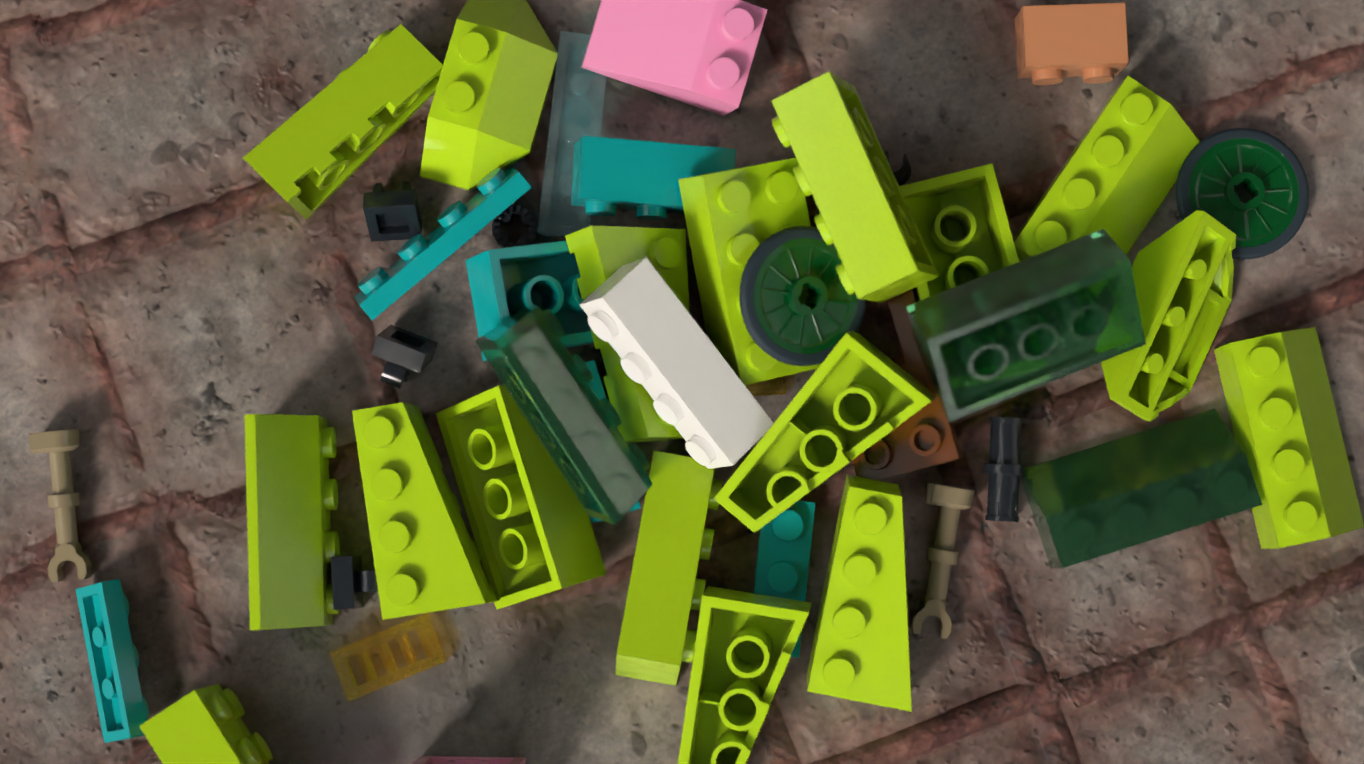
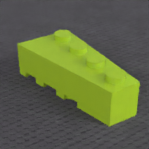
(347, 121)
(598, 256)
(832, 420)
(413, 518)
(665, 570)
(862, 614)
(736, 671)

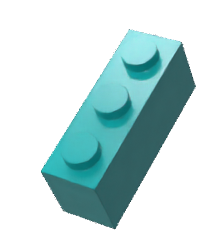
(639, 174)

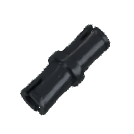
(1004, 469)

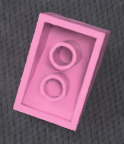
(678, 48)

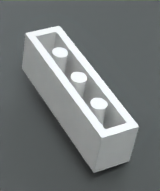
(676, 364)

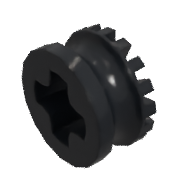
(506, 218)

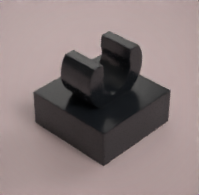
(392, 213)
(403, 354)
(350, 582)

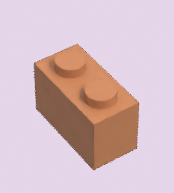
(1071, 42)

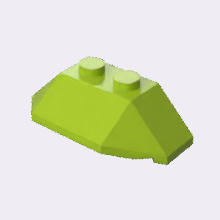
(488, 93)
(1182, 299)

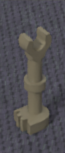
(63, 500)
(942, 555)

